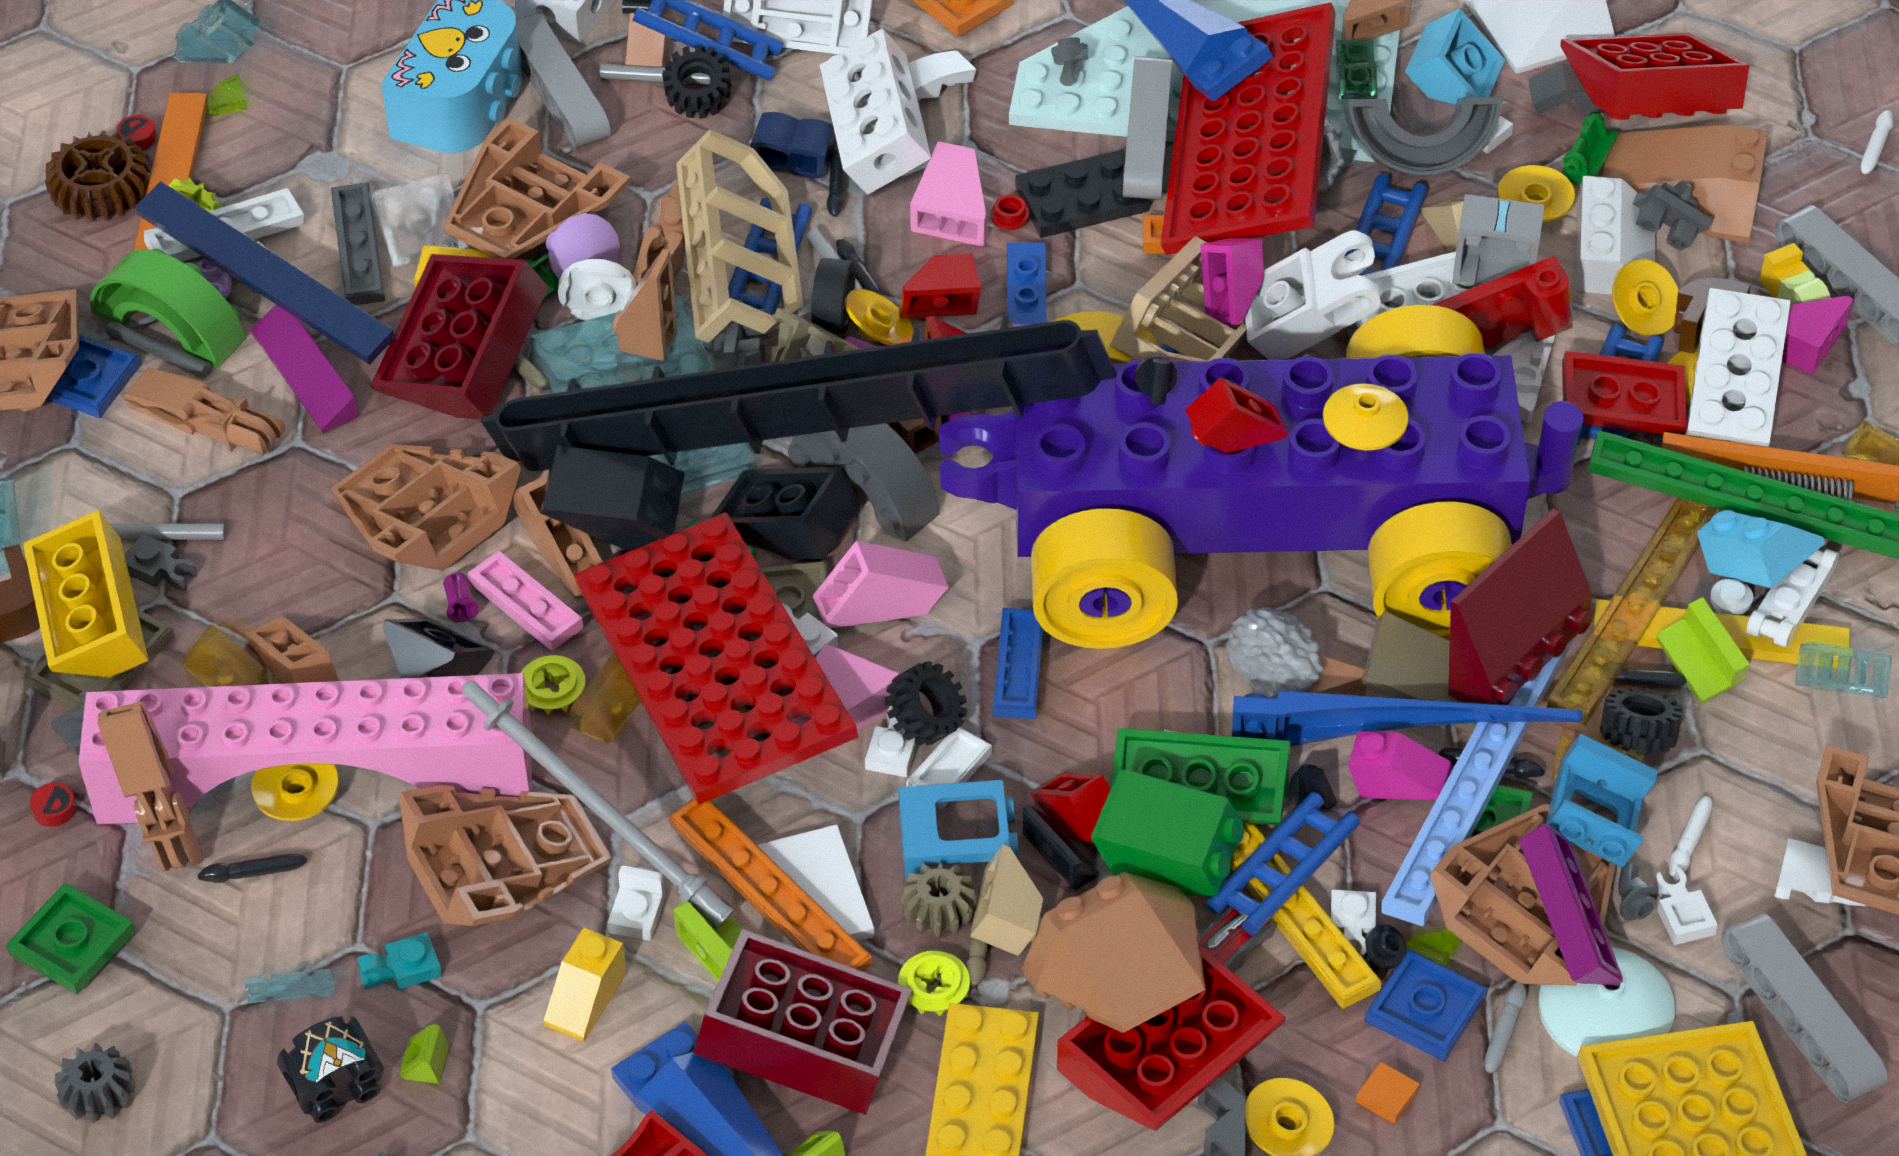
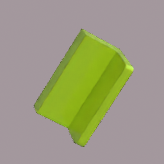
(1703, 652)
(705, 942)

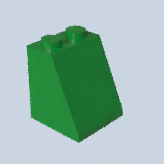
(1167, 833)

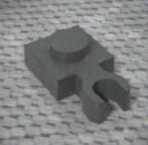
(155, 560)

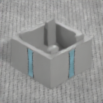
(1495, 238)

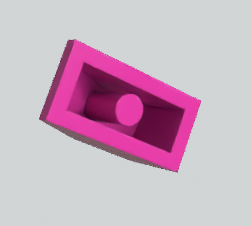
(1231, 277)
(1814, 330)
(1396, 767)

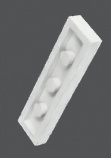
(252, 217)

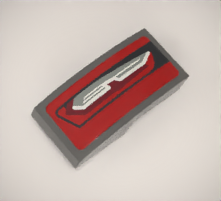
(1229, 941)

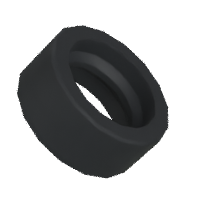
(831, 286)

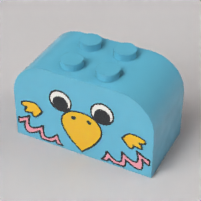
(454, 76)

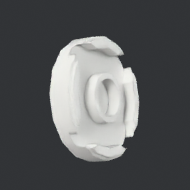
(595, 288)

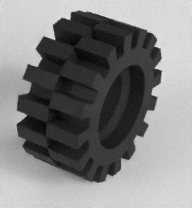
(702, 99)
(940, 693)
(1641, 720)

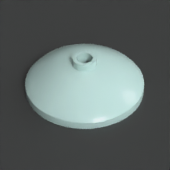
(1597, 1015)

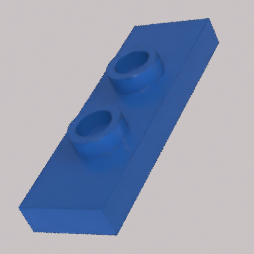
(1026, 283)
(1018, 665)

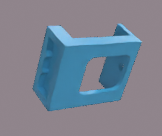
(1610, 781)
(920, 829)

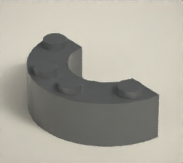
(1422, 155)
(883, 469)

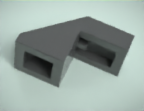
(1557, 87)
(1227, 1107)

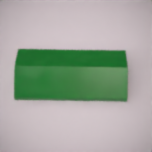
(1243, 769)

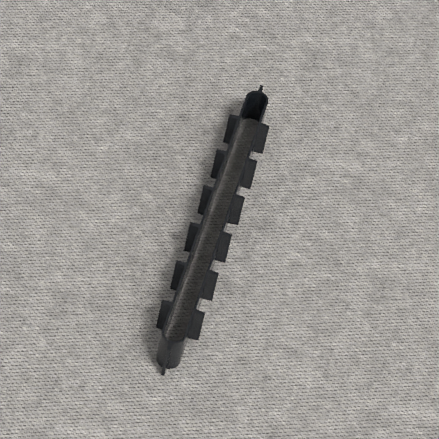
(808, 394)

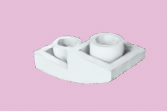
(939, 69)

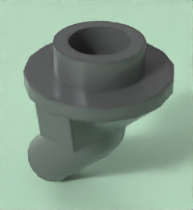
(1069, 53)
(1637, 897)

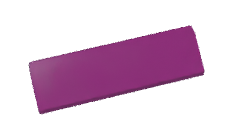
(305, 369)
(1570, 907)

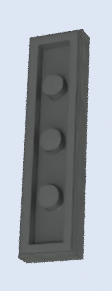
(357, 244)

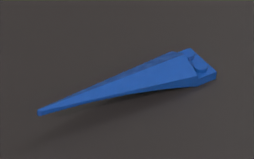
(1203, 44)
(1326, 716)
(693, 1096)

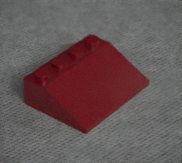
(461, 334)
(1517, 615)
(802, 1021)

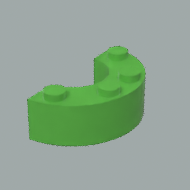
(175, 296)

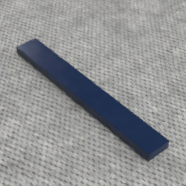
(265, 272)

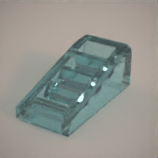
(1808, 666)

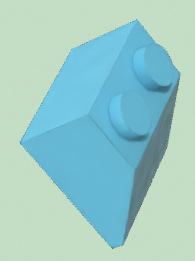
(1454, 60)
(1754, 548)

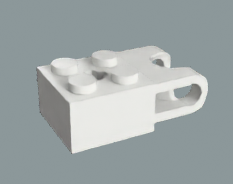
(1312, 296)

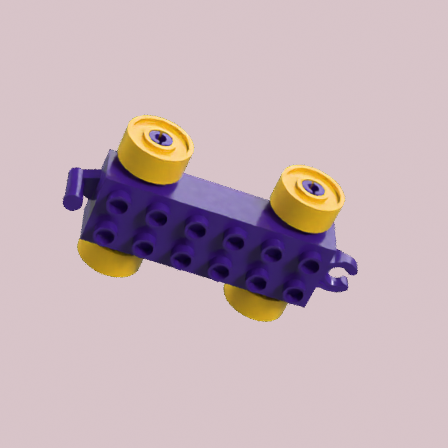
(1123, 485)

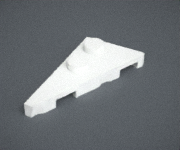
(1529, 367)

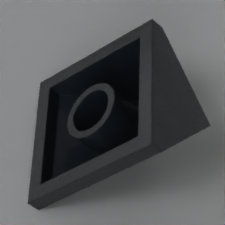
(431, 650)

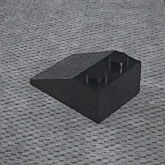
(613, 495)
(791, 509)

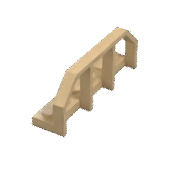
(708, 251)
(1159, 298)

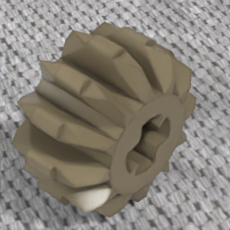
(939, 899)

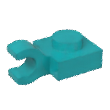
(406, 961)

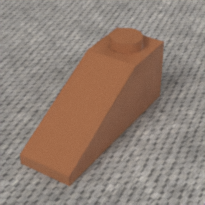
(649, 317)
(561, 545)
(291, 653)

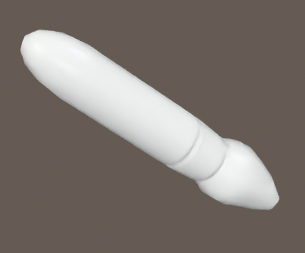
(1883, 125)
(1681, 856)

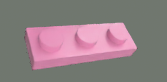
(525, 600)

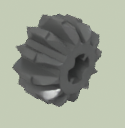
(94, 1083)

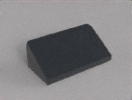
(1057, 848)

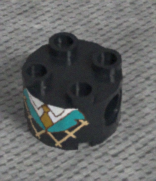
(331, 1067)

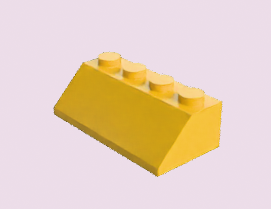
(85, 599)

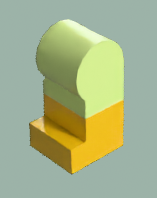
(1789, 278)

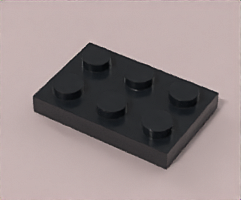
(1078, 194)

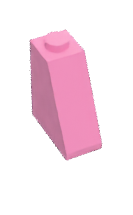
(950, 197)
(878, 586)
(857, 683)

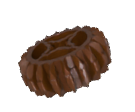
(97, 176)

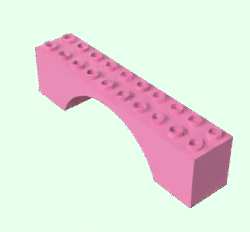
(392, 726)

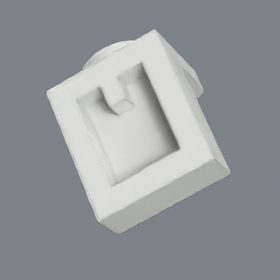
(637, 903)

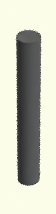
(159, 348)

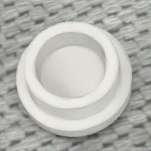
(1731, 597)

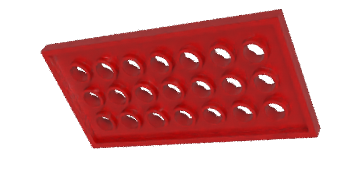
(1303, 132)
(740, 659)

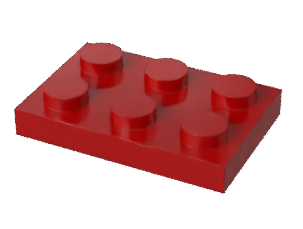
(1626, 392)

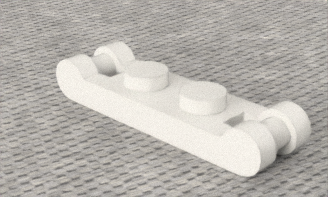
(1792, 599)

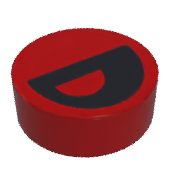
(138, 128)
(53, 804)

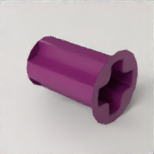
(459, 597)

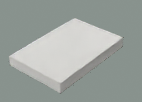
(823, 870)

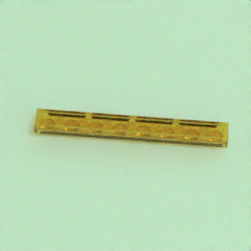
(1631, 609)

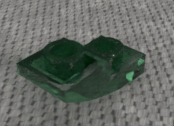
(1356, 69)

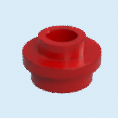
(1010, 212)

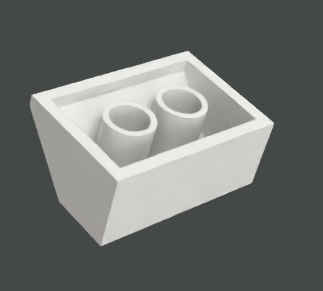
(1607, 233)

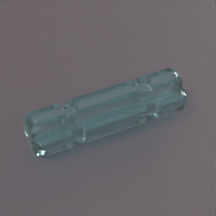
(290, 986)

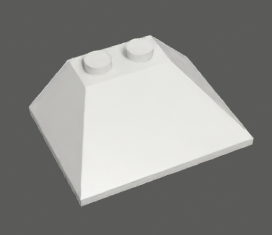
(805, 24)
(1532, 30)

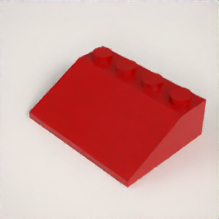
(1657, 74)
(1172, 1056)

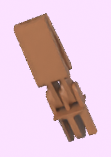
(666, 234)
(194, 407)
(143, 771)

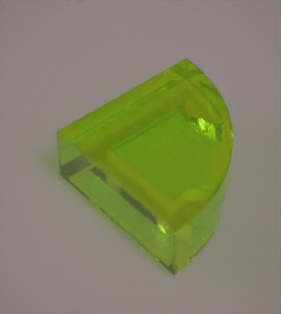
(227, 97)
(1436, 946)

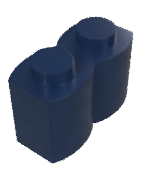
(794, 144)

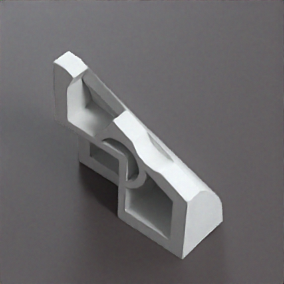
(1807, 871)

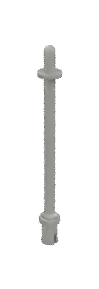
(690, 886)

